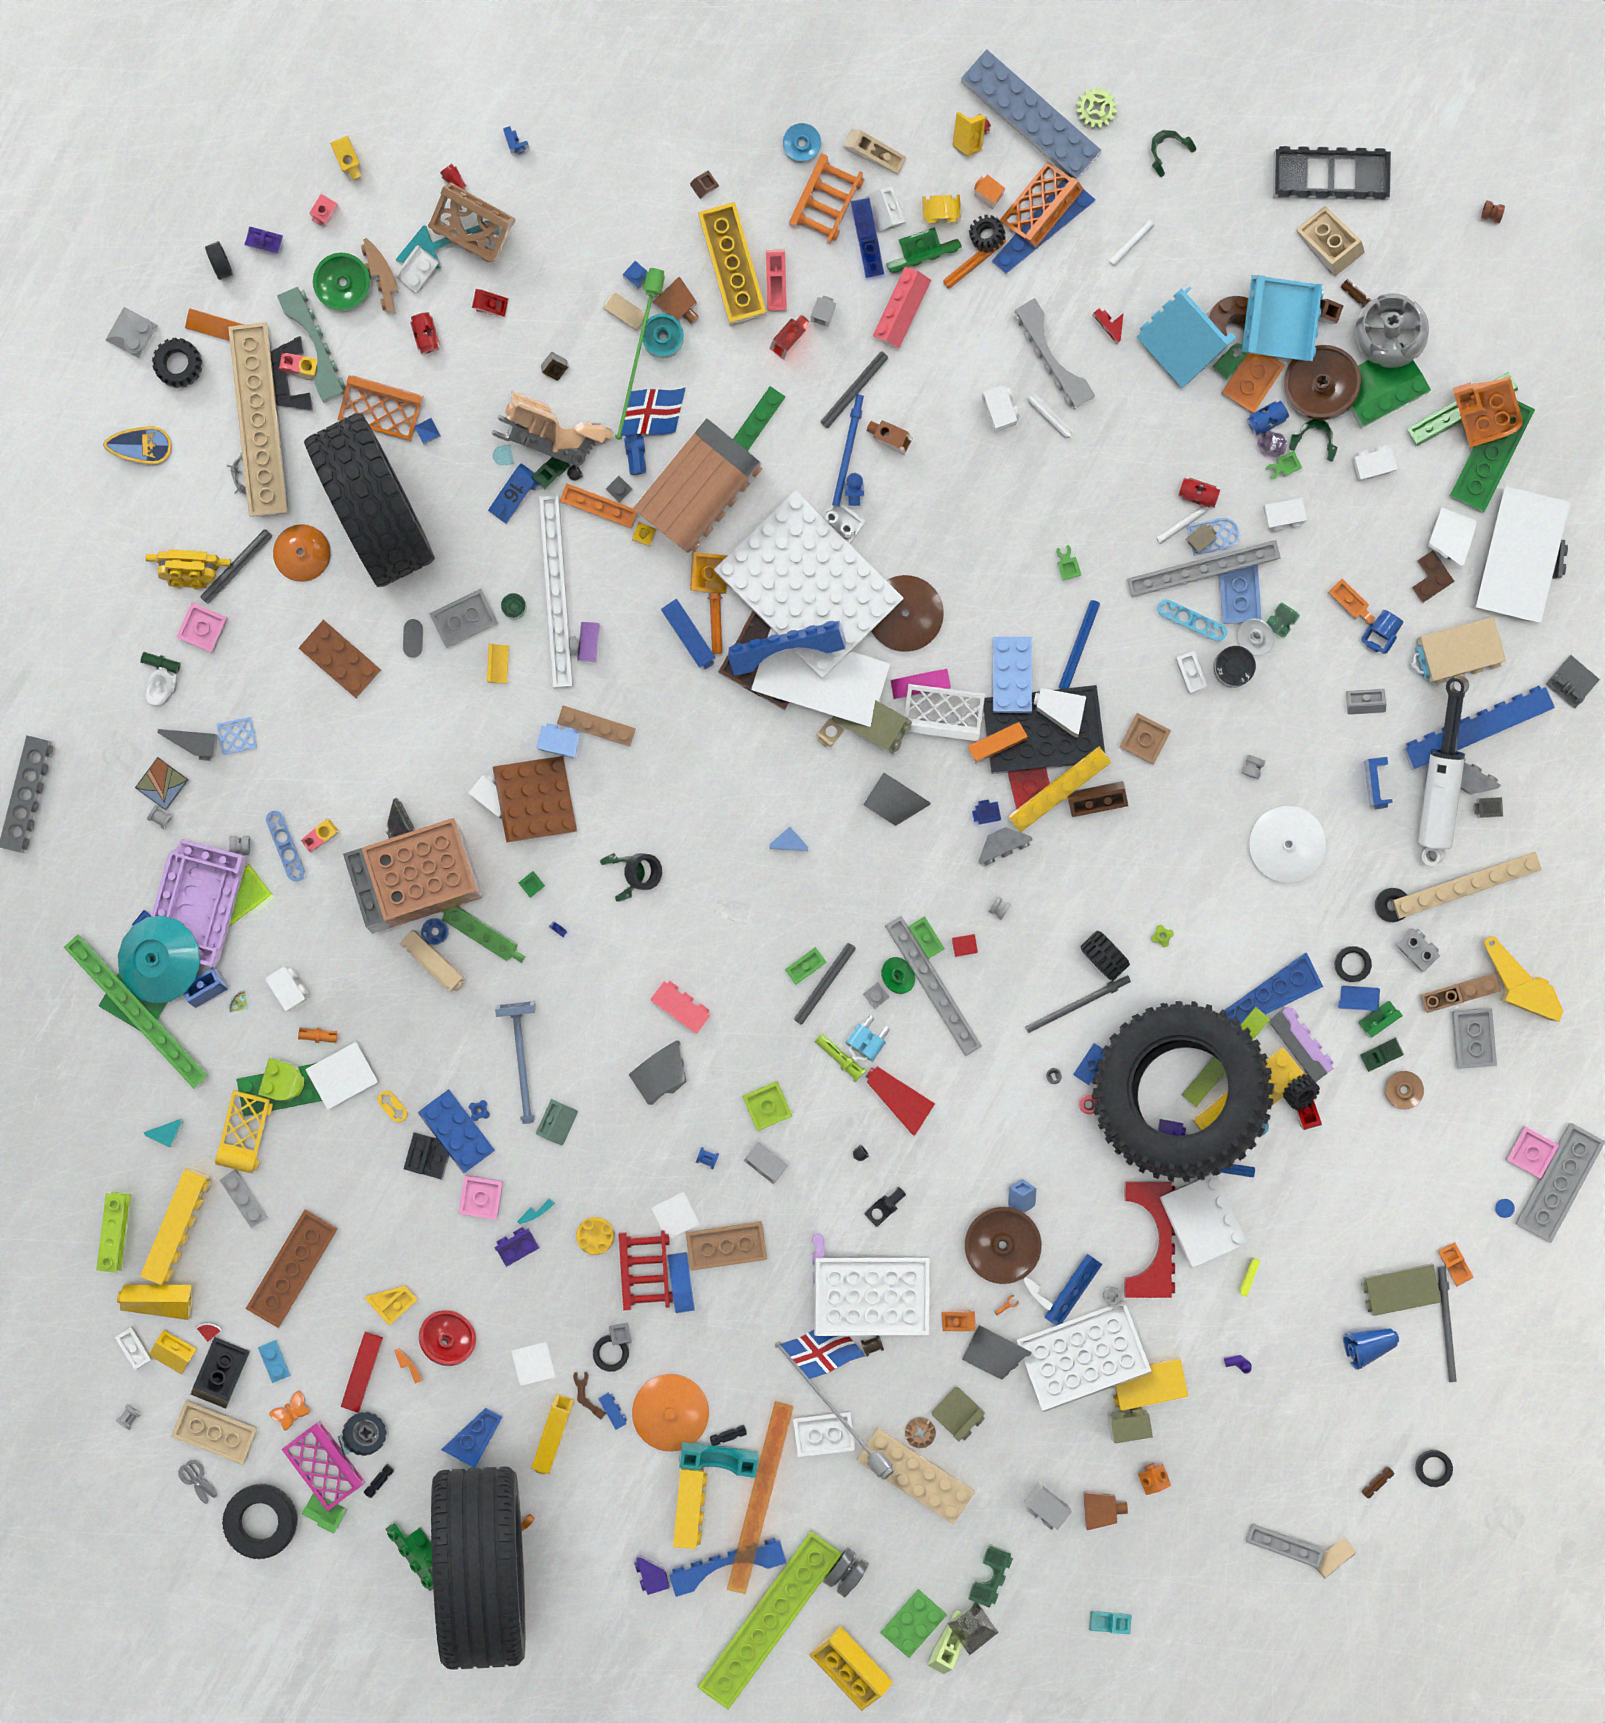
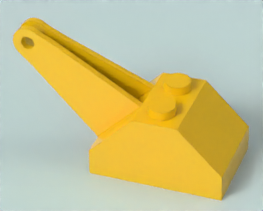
(1520, 988)

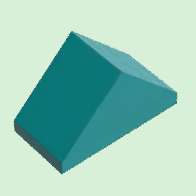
(166, 1133)

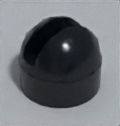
(574, 473)
(860, 1153)

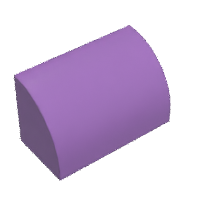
(588, 642)

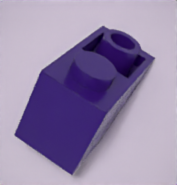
(653, 1575)

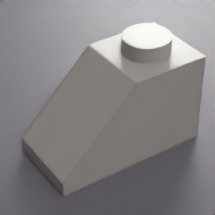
(823, 311)

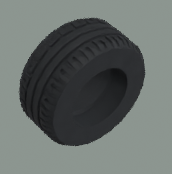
(241, 1540)

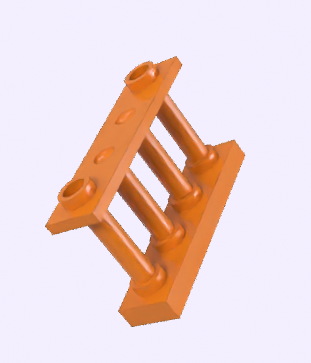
(807, 200)

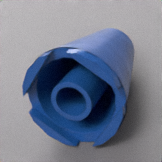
(1369, 1345)

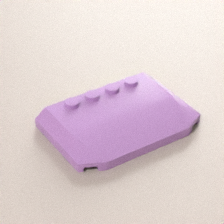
(201, 893)

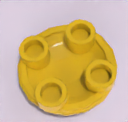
(595, 1236)

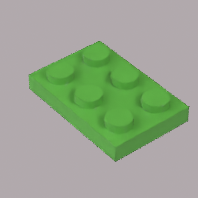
(913, 1623)

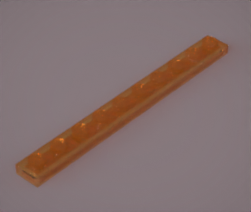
(760, 1497)

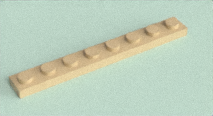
(1466, 885)

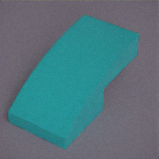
(531, 1214)
(1110, 1622)

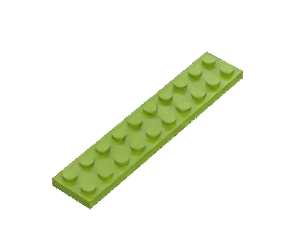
(769, 1620)

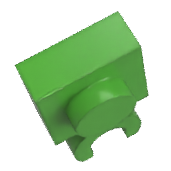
(1286, 464)
(1068, 566)

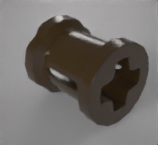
(872, 1345)

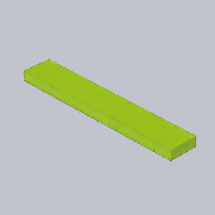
(1214, 1069)

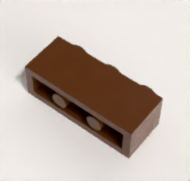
(1098, 799)

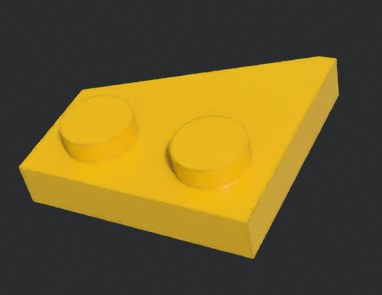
(392, 1302)

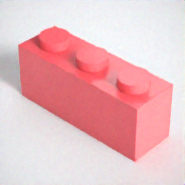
(680, 1006)

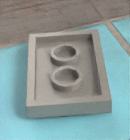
(463, 618)
(1474, 1038)

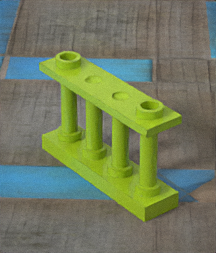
(113, 1232)

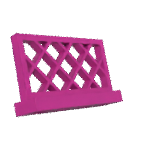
(335, 1453)

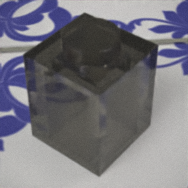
(1488, 807)

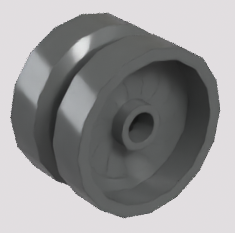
(848, 1574)

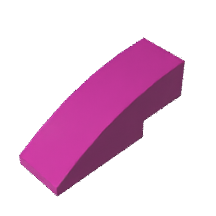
(936, 679)

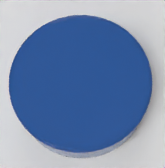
(1504, 1208)

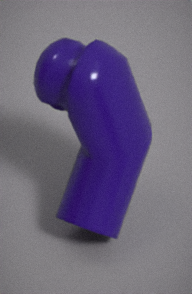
(1239, 1361)

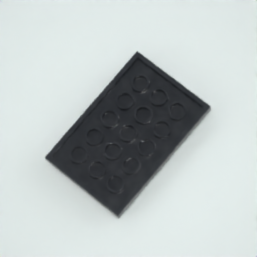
(1046, 742)

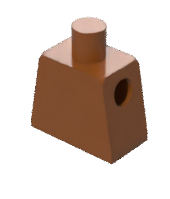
(677, 302)
(897, 439)
(1102, 1509)

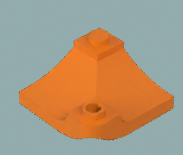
(1488, 410)

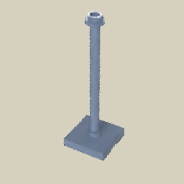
(516, 1010)

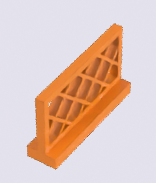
(1063, 199)
(389, 393)

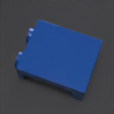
(1373, 782)

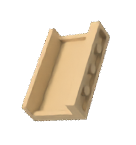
(1462, 650)

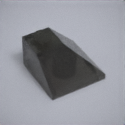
(398, 820)
(972, 1628)

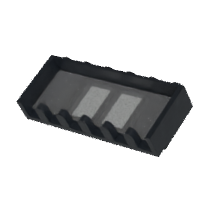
(1331, 173)

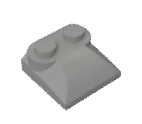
(131, 332)

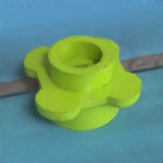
(1167, 935)

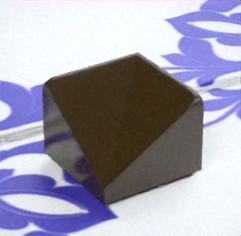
(554, 366)

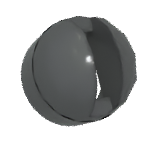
(1057, 1074)

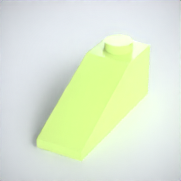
(946, 1650)

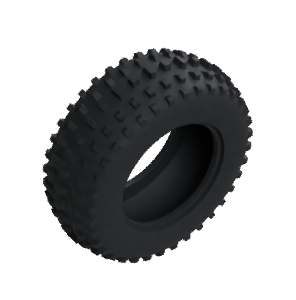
(1138, 1047)

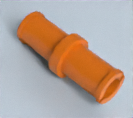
(317, 1035)

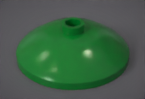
(328, 278)

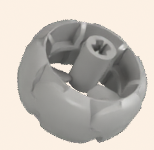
(1411, 316)

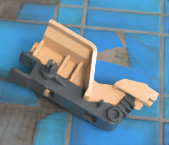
(541, 431)

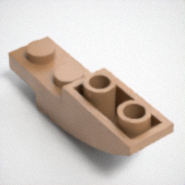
(379, 268)
(1461, 992)

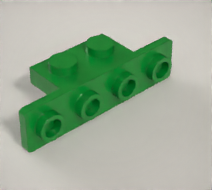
(921, 247)
(416, 1550)

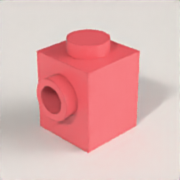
(323, 210)

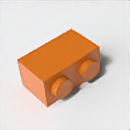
(989, 191)

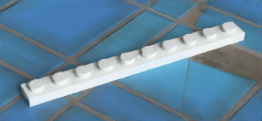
(555, 591)

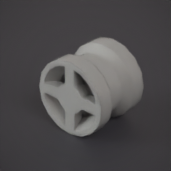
(999, 907)

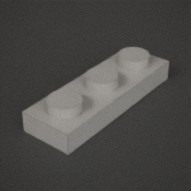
(243, 1198)

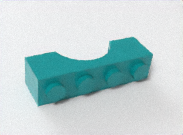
(738, 1461)

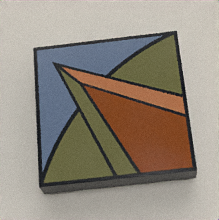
(161, 783)

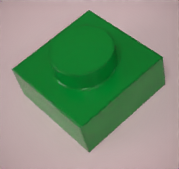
(531, 884)

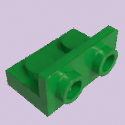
(1379, 1020)

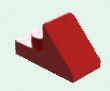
(489, 303)
(1114, 328)
(1309, 1117)

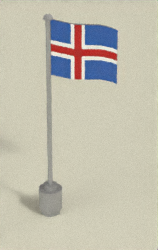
(822, 1355)

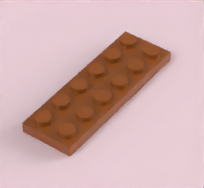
(291, 1268)

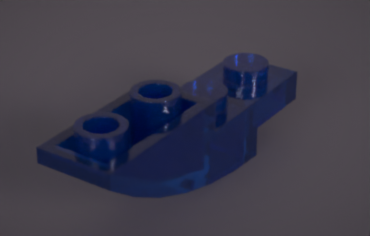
(867, 237)

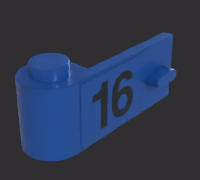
(513, 493)

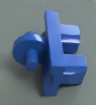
(854, 489)

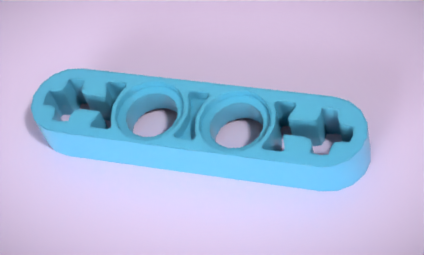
(1193, 617)

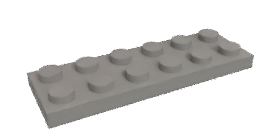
(1561, 1182)

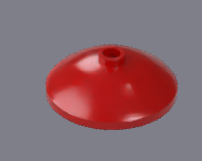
(447, 1327)

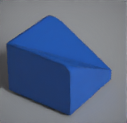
(427, 431)

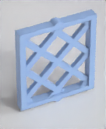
(251, 732)

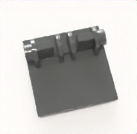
(1573, 681)

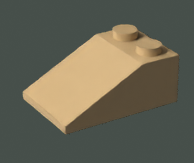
(1331, 240)

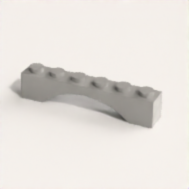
(1075, 388)

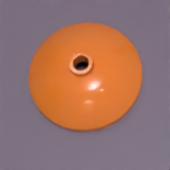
(311, 562)

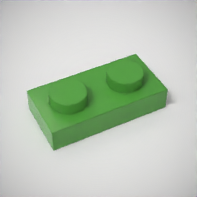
(926, 937)
(805, 966)

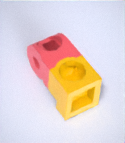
(298, 365)
(320, 835)

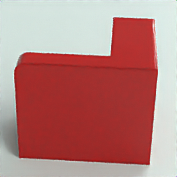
(964, 945)

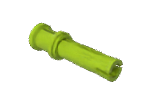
(847, 1063)

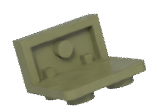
(958, 1414)

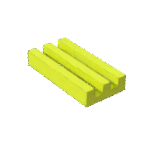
(1249, 1277)

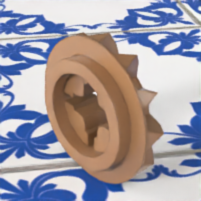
(924, 1424)

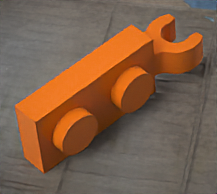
(1351, 601)

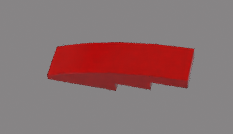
(361, 1372)

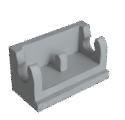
(765, 1163)

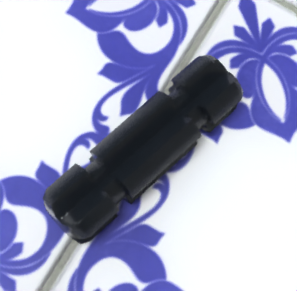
(728, 1435)
(379, 1480)

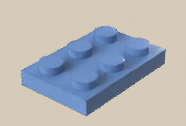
(1240, 595)

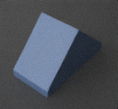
(789, 841)

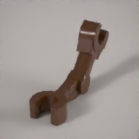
(581, 1397)

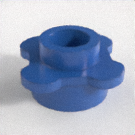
(475, 1114)

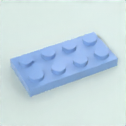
(1012, 674)

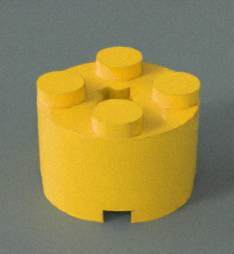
(941, 208)

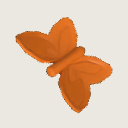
(292, 1413)

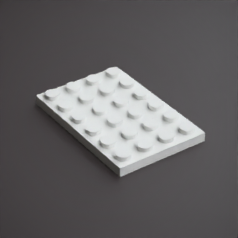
(871, 1296)
(1084, 1356)

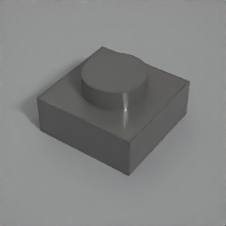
(619, 489)

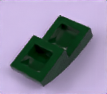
(550, 472)
(1382, 1054)

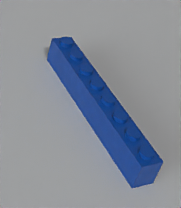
(1484, 725)

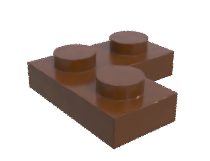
(1437, 577)

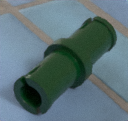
(160, 661)

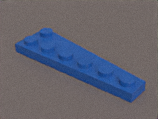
(1018, 248)
(1279, 990)

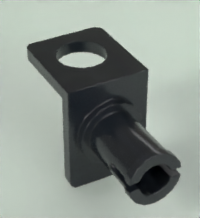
(886, 1205)

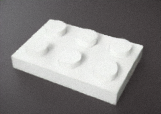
(823, 1434)

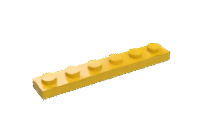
(1059, 789)

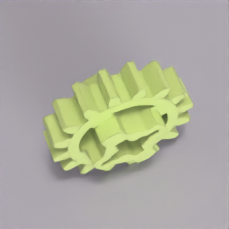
(1101, 115)

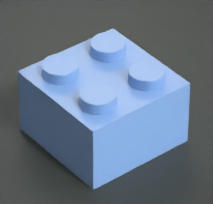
(558, 741)

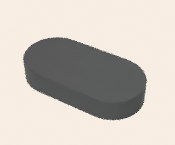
(413, 638)

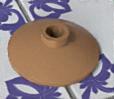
(1414, 1092)

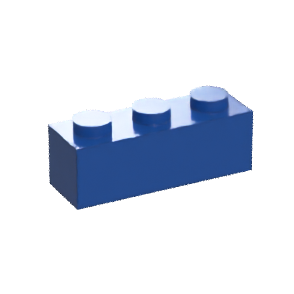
(612, 1410)

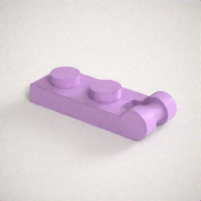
(818, 1240)

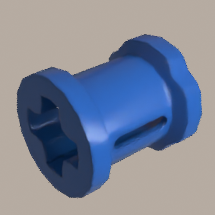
(707, 1158)

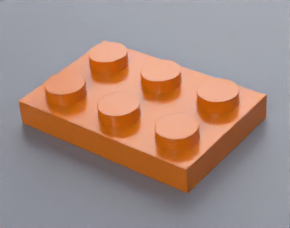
(1253, 380)

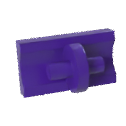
(263, 240)

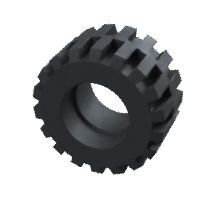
(165, 351)
(1105, 955)

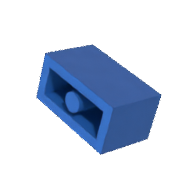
(205, 987)

